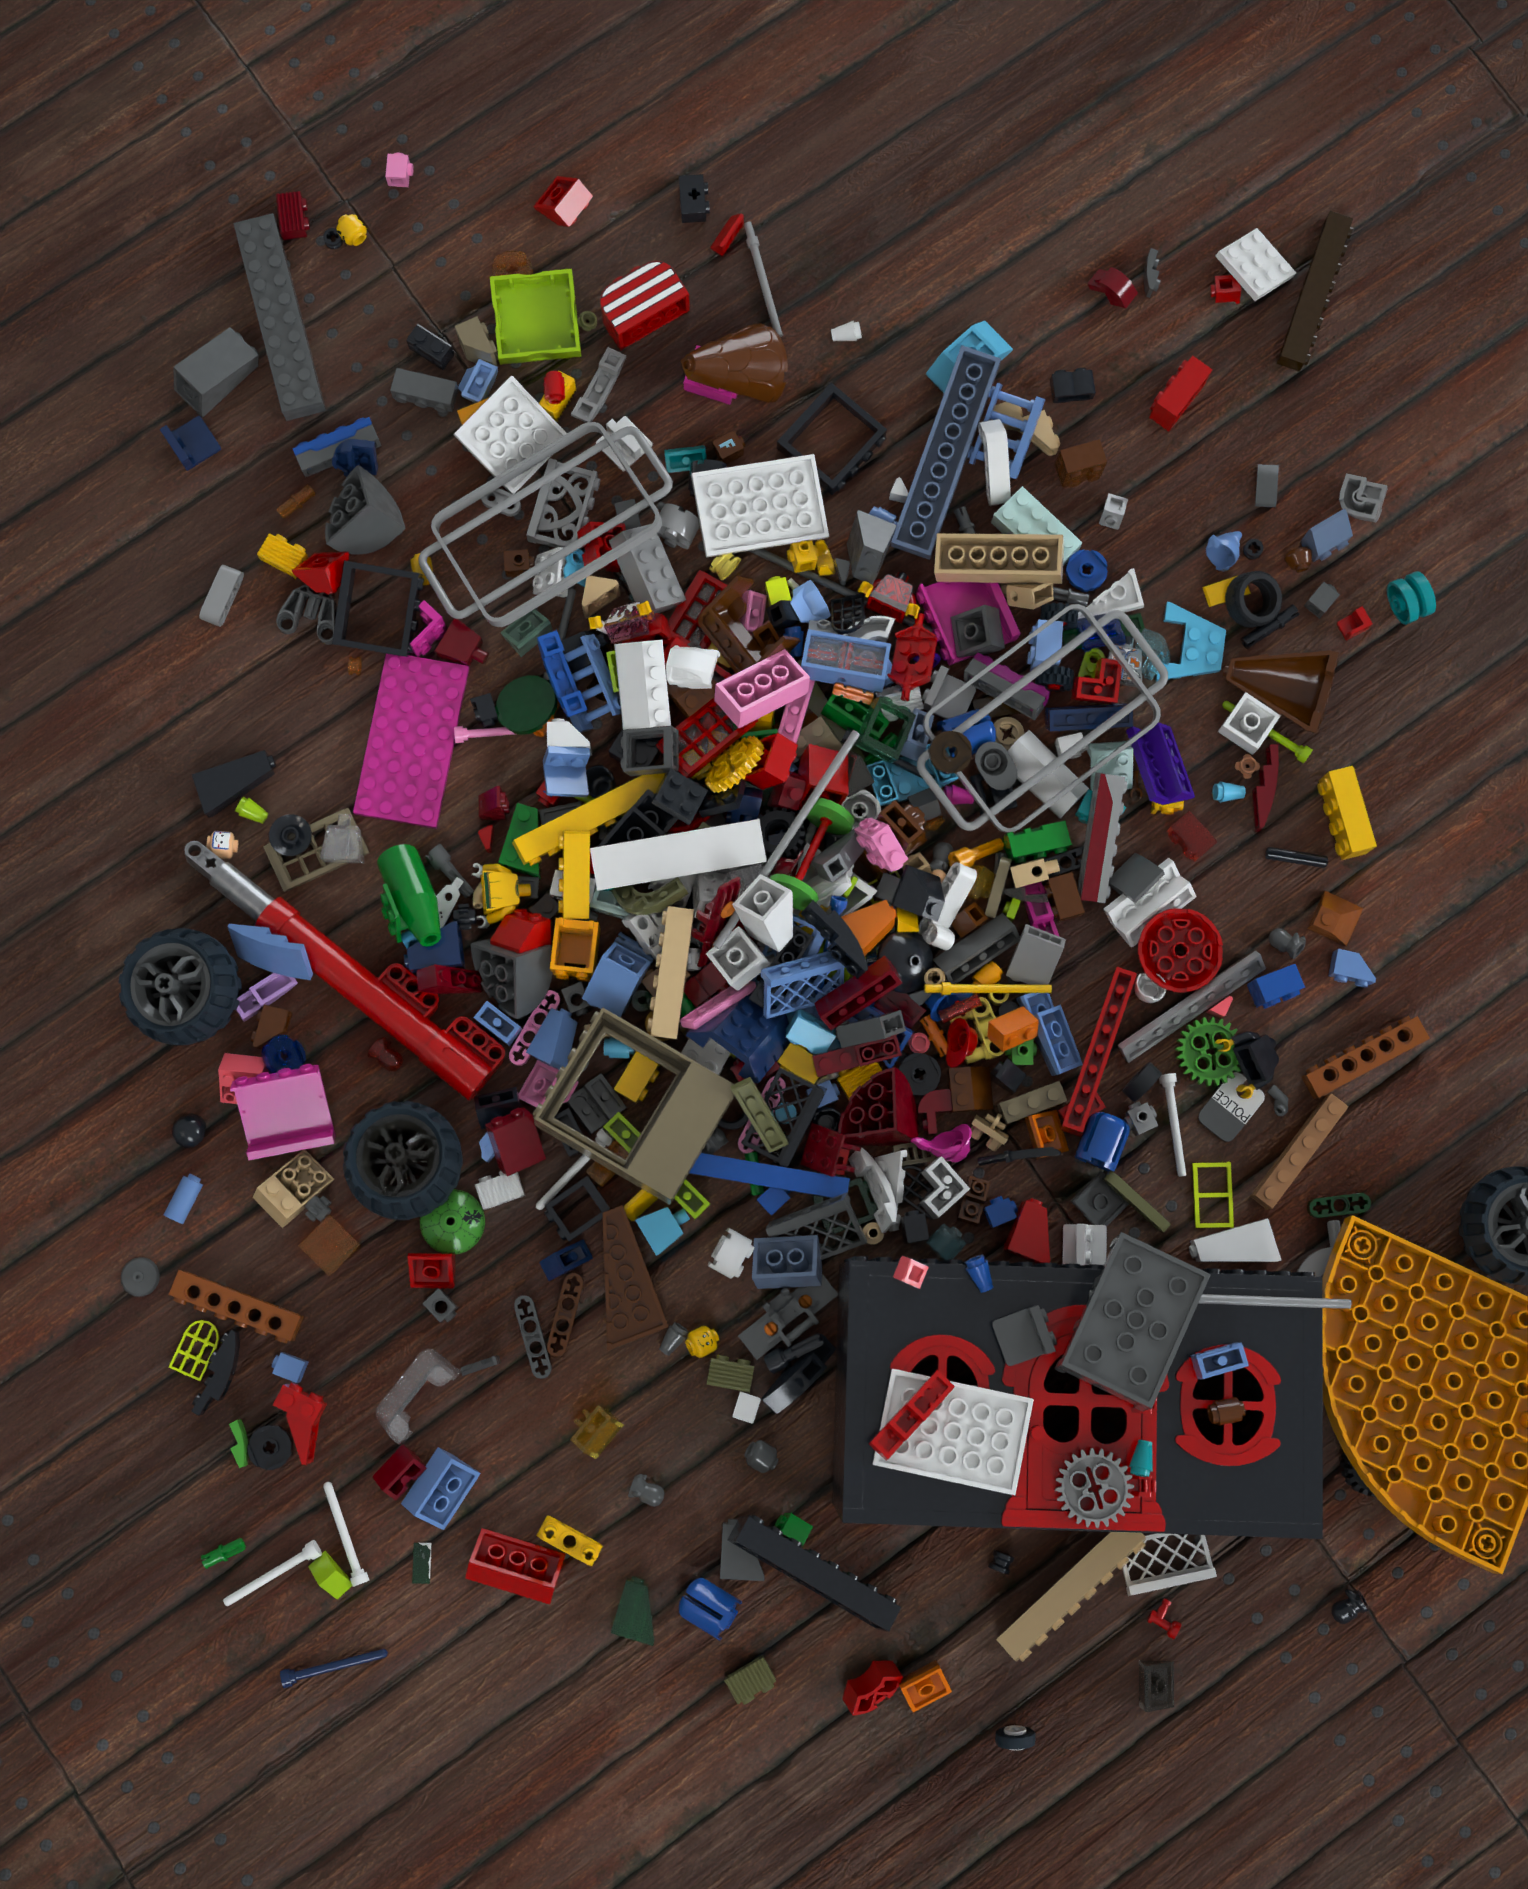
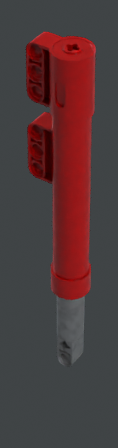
(382, 999)

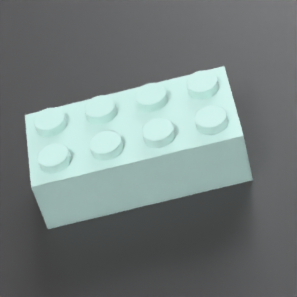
(1028, 516)

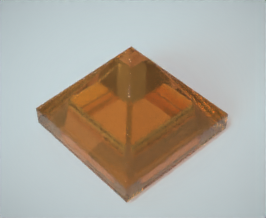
(934, 823)

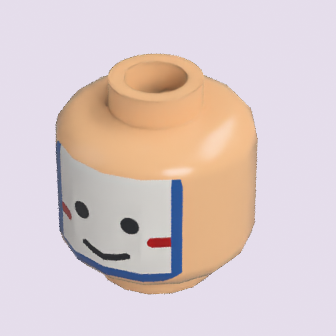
(222, 844)

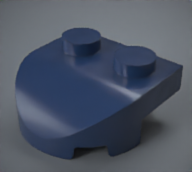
(354, 453)

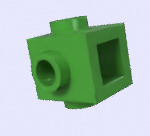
(1022, 1057)

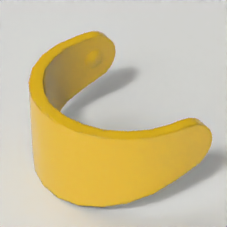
(825, 562)

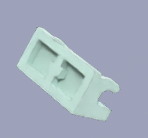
(606, 903)

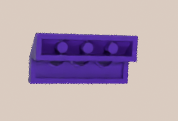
(1161, 765)

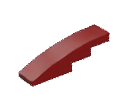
(911, 1415)

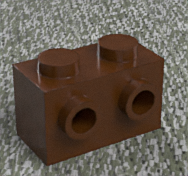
(1064, 897)

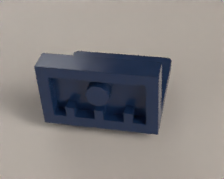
(192, 442)

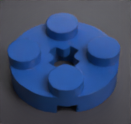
(1087, 559)

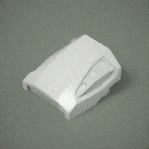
(691, 667)
(826, 889)

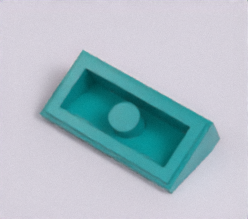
(681, 458)

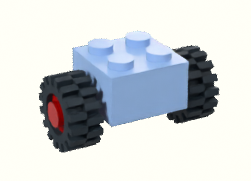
(1049, 642)

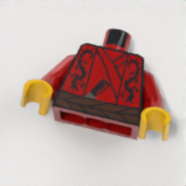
(891, 597)

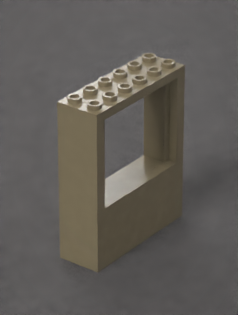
(676, 1128)

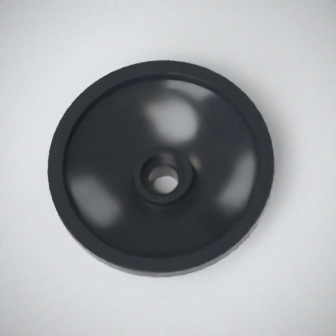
(900, 949)

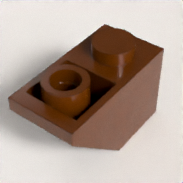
(271, 1023)

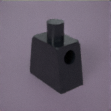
(575, 641)

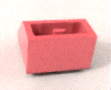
(237, 1066)

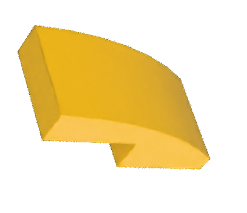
(1216, 592)

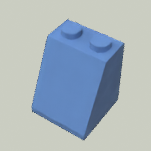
(616, 979)

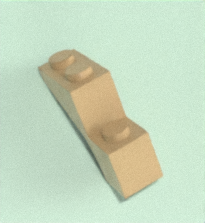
(1043, 435)

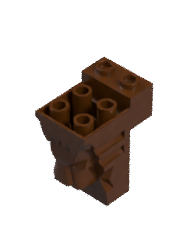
(908, 829)

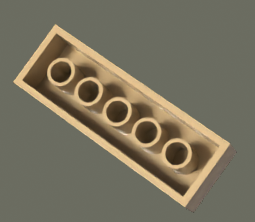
(999, 558)
(672, 972)

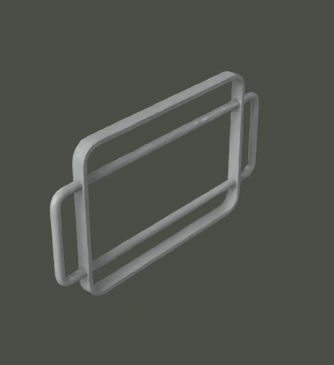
(512, 473)
(1146, 694)

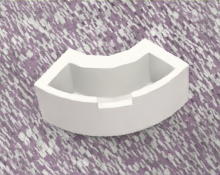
(874, 628)

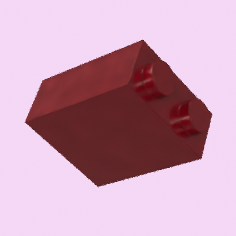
(515, 1141)

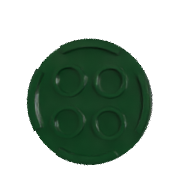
(526, 704)

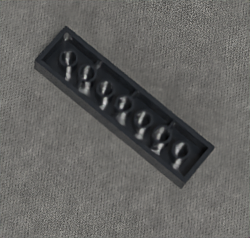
(813, 1573)

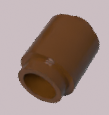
(1226, 1411)

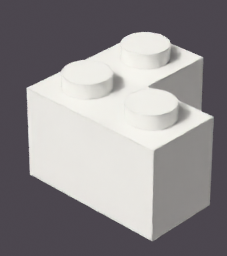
(947, 1187)

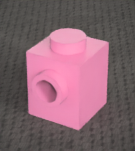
(398, 170)

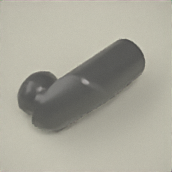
(1280, 1100)

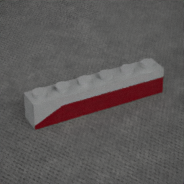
(1101, 837)

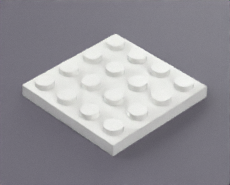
(508, 431)

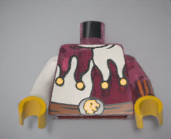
(625, 622)

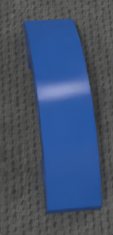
(560, 675)

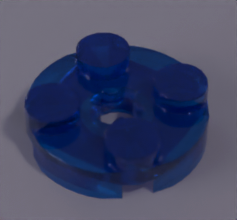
(281, 1043)

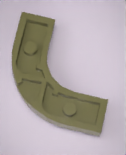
(652, 902)

